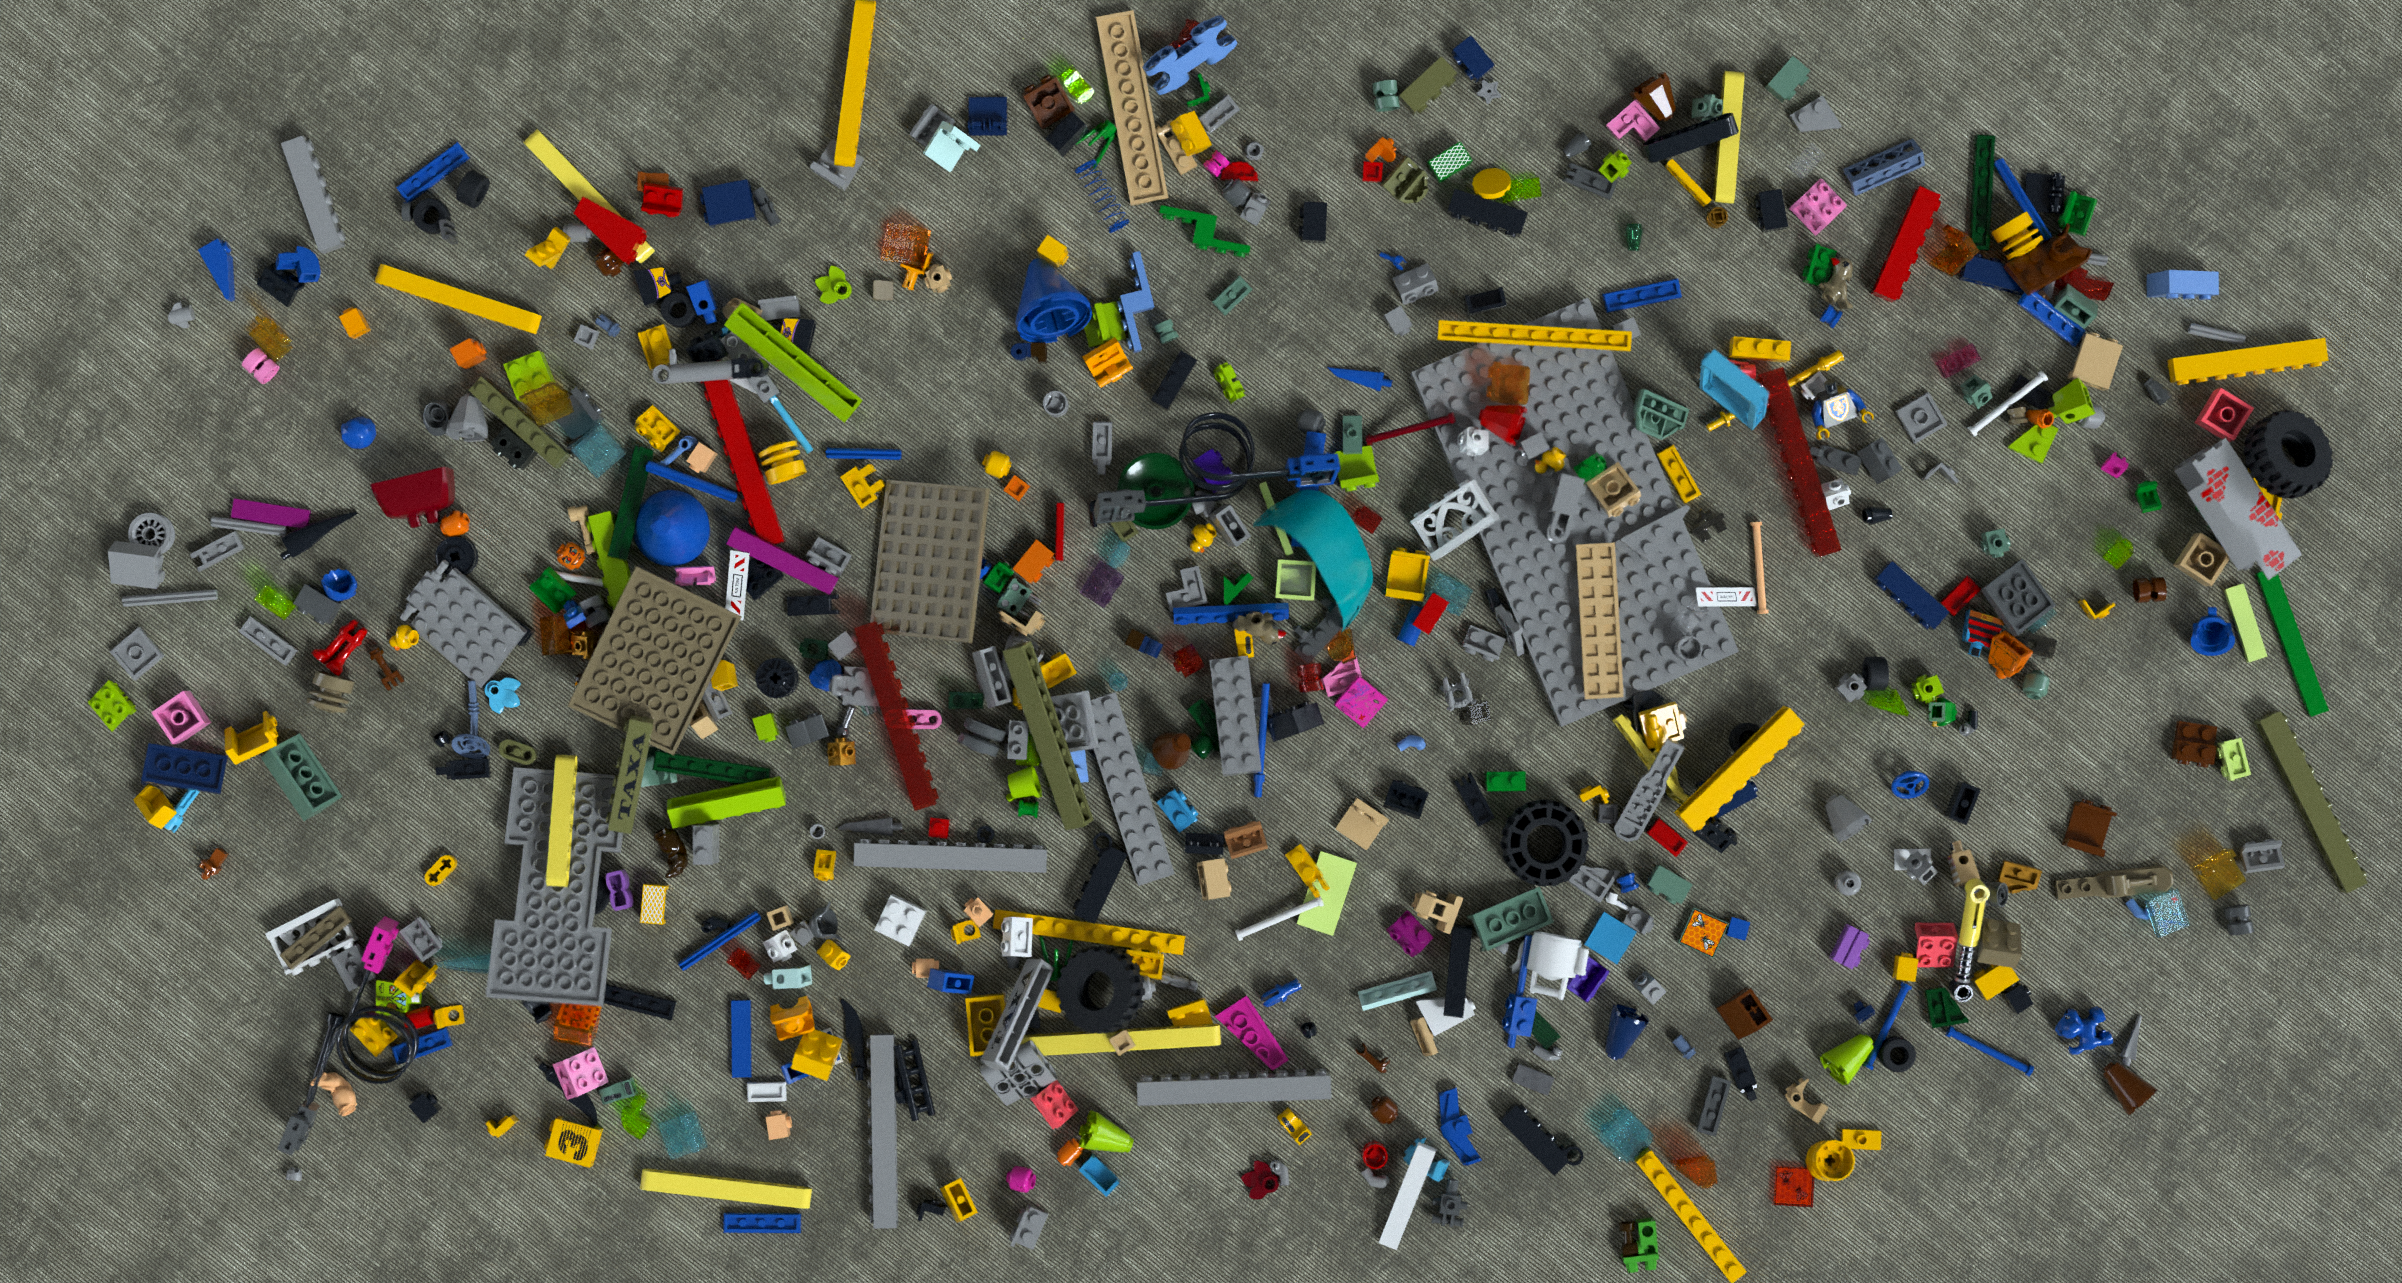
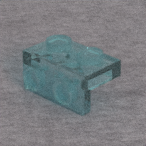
(1451, 591)

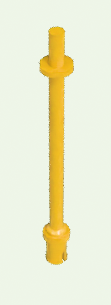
(1823, 364)

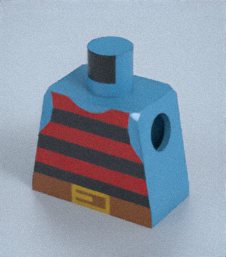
(1980, 630)

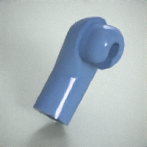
(1411, 740)
(2136, 910)

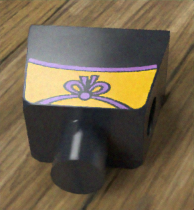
(656, 284)
(798, 331)

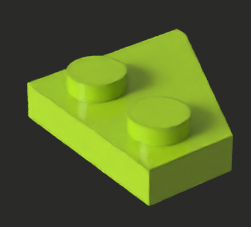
(2034, 443)

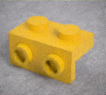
(1057, 670)
(1149, 962)
(415, 978)
(373, 1034)

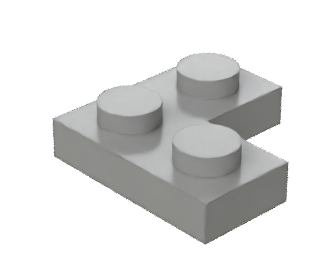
(1193, 591)
(1512, 629)

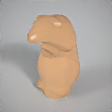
(341, 1090)

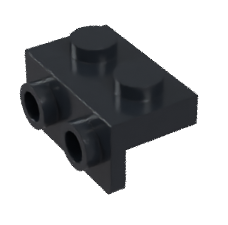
(280, 284)
(1405, 799)
(1717, 834)

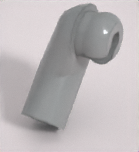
(1552, 1055)
(1281, 1170)

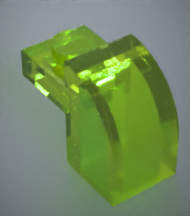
(1076, 85)
(633, 1120)

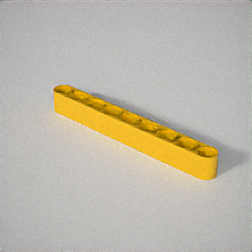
(855, 83)
(458, 299)

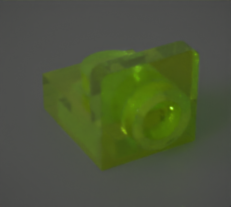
(2119, 552)

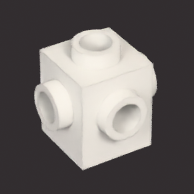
(1473, 441)
(1836, 493)
(780, 946)

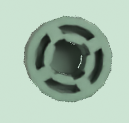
(1166, 331)

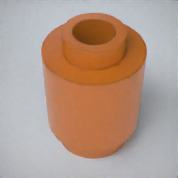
(1069, 1152)

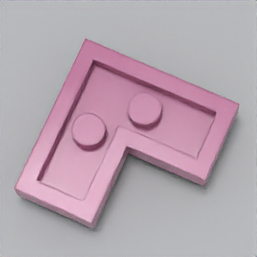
(1633, 117)

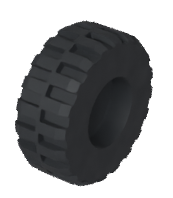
(2306, 444)
(1573, 842)
(1126, 986)

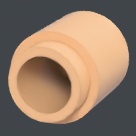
(923, 965)

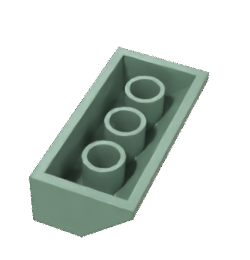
(301, 777)

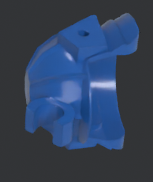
(2212, 634)

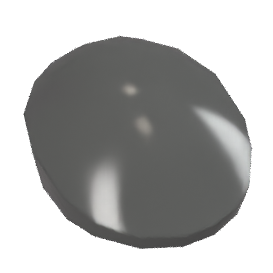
(436, 417)

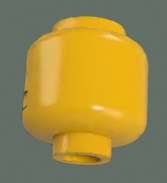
(997, 464)

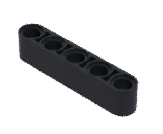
(1690, 137)
(1457, 970)

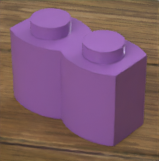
(618, 884)

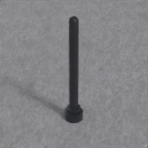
(334, 1021)

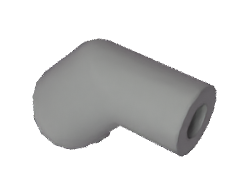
(1375, 1181)

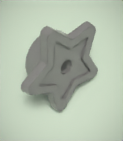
(1489, 86)

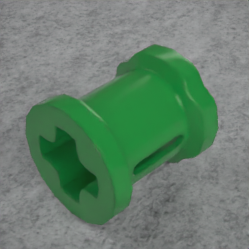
(1028, 809)

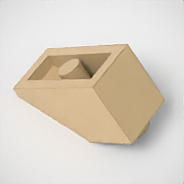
(702, 721)

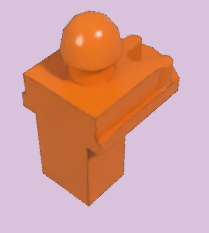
(1382, 148)

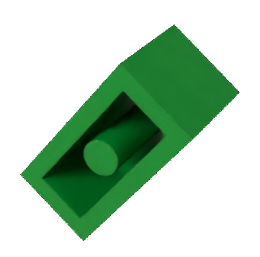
(1505, 781)

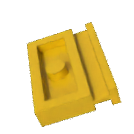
(656, 346)

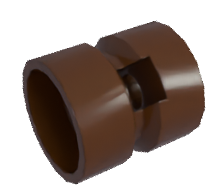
(2149, 589)

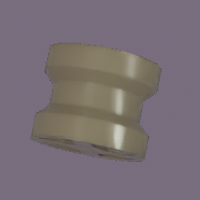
(2017, 416)

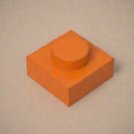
(1016, 488)

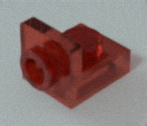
(1367, 519)

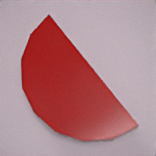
(1239, 170)

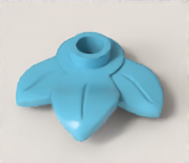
(505, 694)

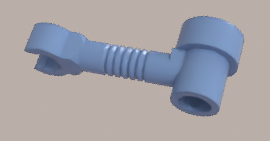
(692, 443)

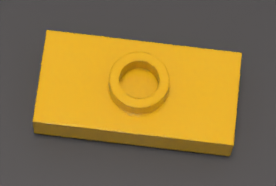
(1862, 1138)

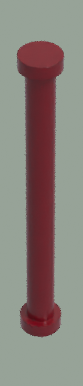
(1450, 418)

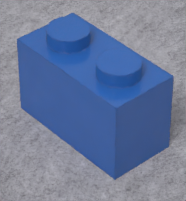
(950, 981)

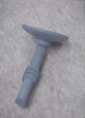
(471, 739)

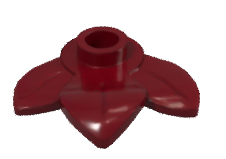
(1257, 1180)

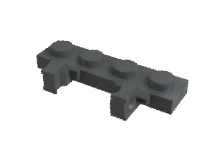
(1315, 640)

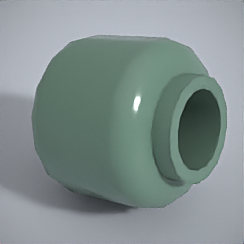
(2035, 684)

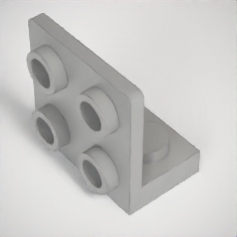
(837, 175)
(1030, 1225)

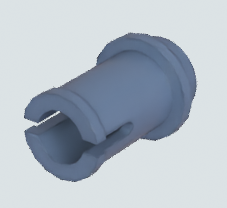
(612, 328)
(1684, 1047)

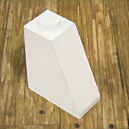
(1433, 1012)

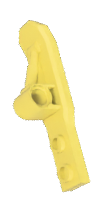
(1635, 739)

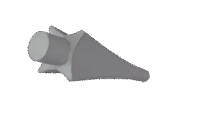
(2130, 1049)

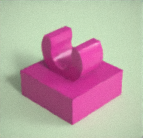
(2115, 465)

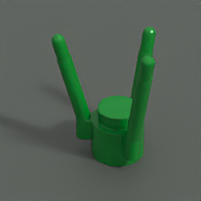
(1104, 130)
(1057, 967)

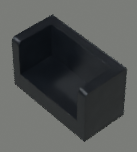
(1485, 301)

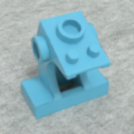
(1437, 1169)

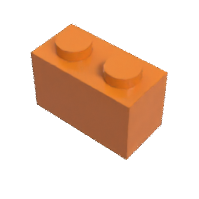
(469, 353)
(1034, 562)

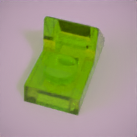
(1523, 190)
(275, 601)
(1894, 704)

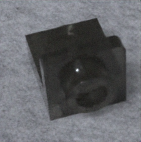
(1474, 713)

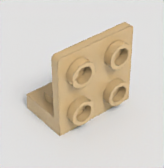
(1361, 823)

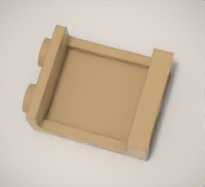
(2096, 361)

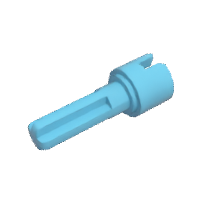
(181, 808)

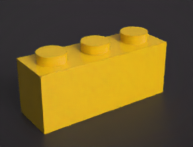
(1759, 349)

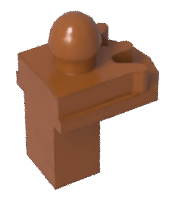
(213, 864)

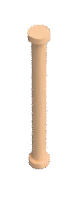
(1759, 567)

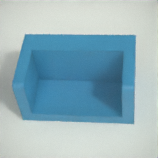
(1099, 1175)

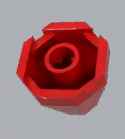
(1504, 421)

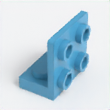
(1177, 810)

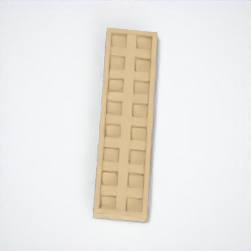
(1599, 620)

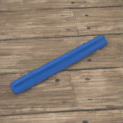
(2022, 198)
(691, 481)
(719, 940)

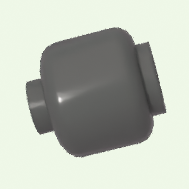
(1236, 192)
(1311, 421)

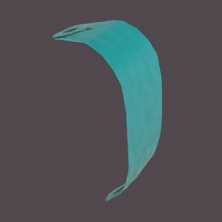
(1332, 543)

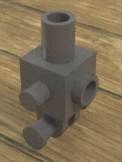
(1450, 1204)

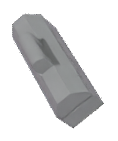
(991, 677)

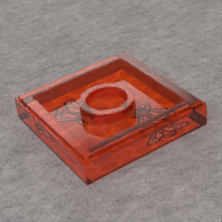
(1793, 1186)

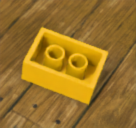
(982, 1018)

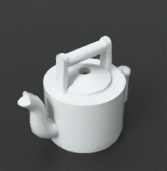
(1553, 959)

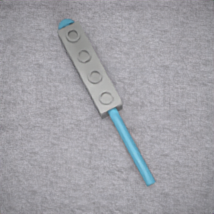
(764, 386)

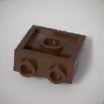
(1047, 101)
(2194, 744)

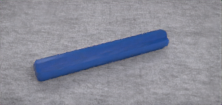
(860, 453)

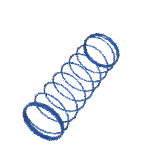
(1119, 225)

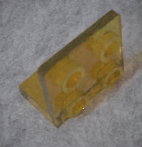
(270, 339)
(547, 402)
(2220, 873)

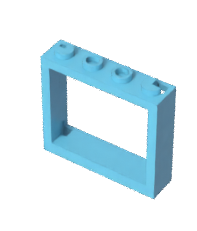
(1733, 389)

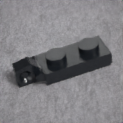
(466, 769)
(1742, 1072)

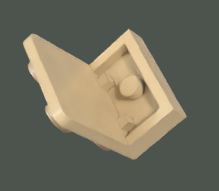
(1035, 622)

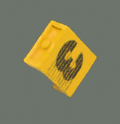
(573, 1142)

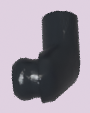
(714, 922)

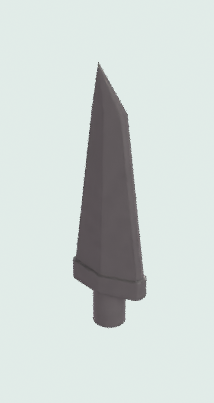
(876, 826)

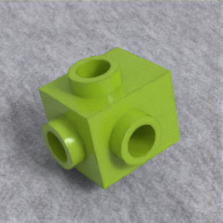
(1615, 166)
(1933, 688)

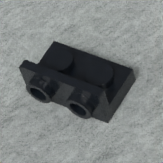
(707, 348)
(1204, 843)

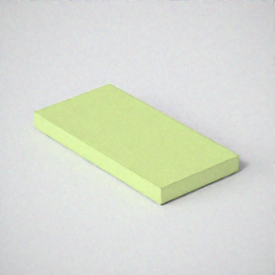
(1338, 875)

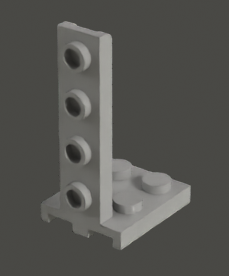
(854, 687)

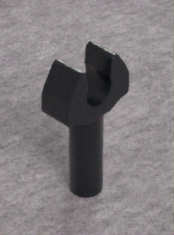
(900, 1093)

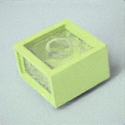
(1295, 580)

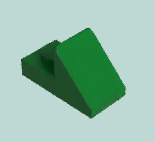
(1232, 591)

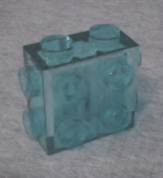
(1625, 1135)

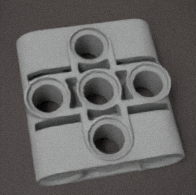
(1025, 1075)

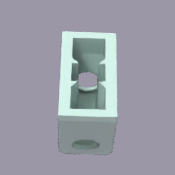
(789, 977)

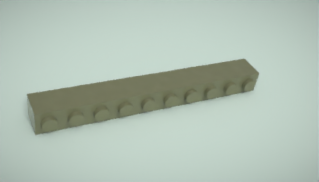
(1048, 735)
(2310, 801)

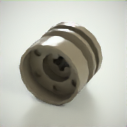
(330, 692)

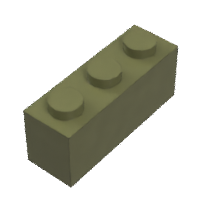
(1428, 86)

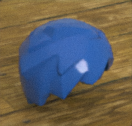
(358, 432)
(339, 585)

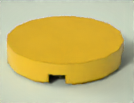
(1491, 183)

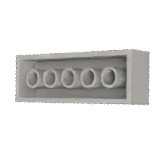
(1235, 716)

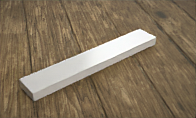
(1407, 1196)

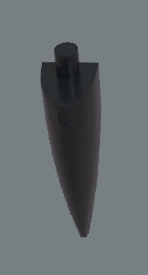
(307, 536)

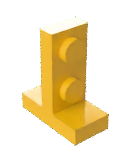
(550, 250)

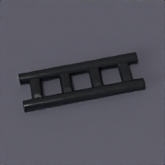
(920, 1070)

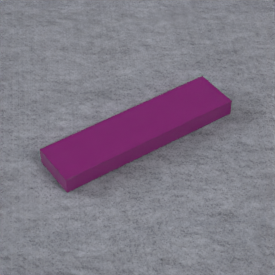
(270, 513)

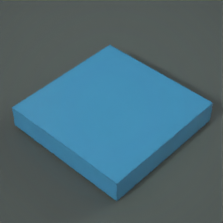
(1610, 937)

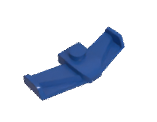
(1456, 1127)

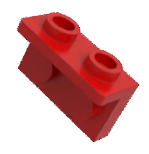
(662, 200)

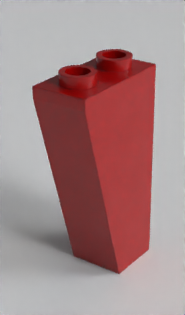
(613, 230)

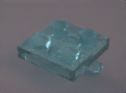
(683, 1135)

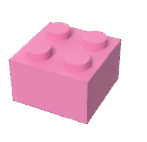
(181, 717)

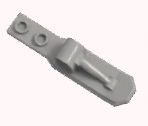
(1648, 793)

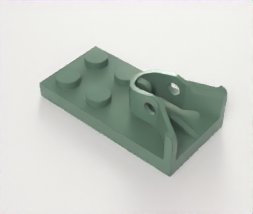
(1511, 919)

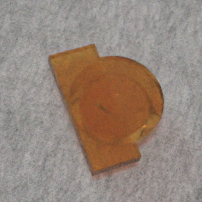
(1342, 647)

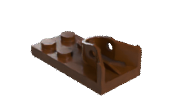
(2047, 262)

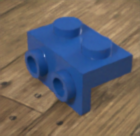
(1519, 1015)

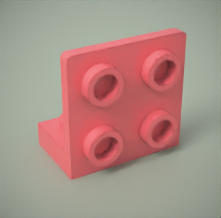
(1936, 944)

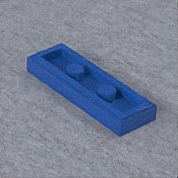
(427, 1044)

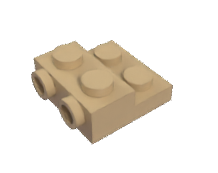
(1614, 490)

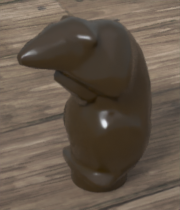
(671, 844)

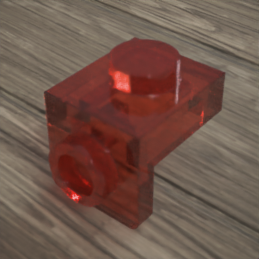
(743, 963)

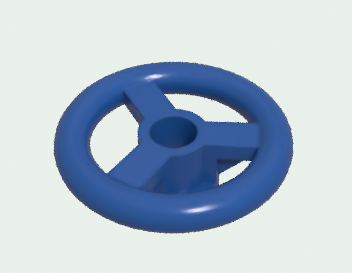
(1909, 780)

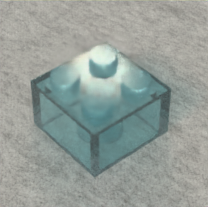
(598, 450)

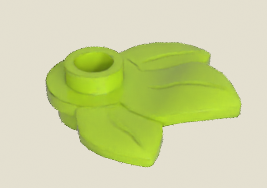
(831, 284)

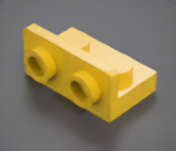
(656, 428)

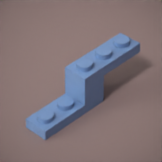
(1135, 302)

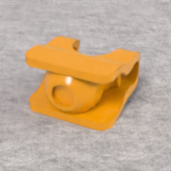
(793, 1021)

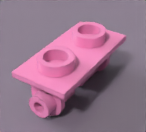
(701, 575)

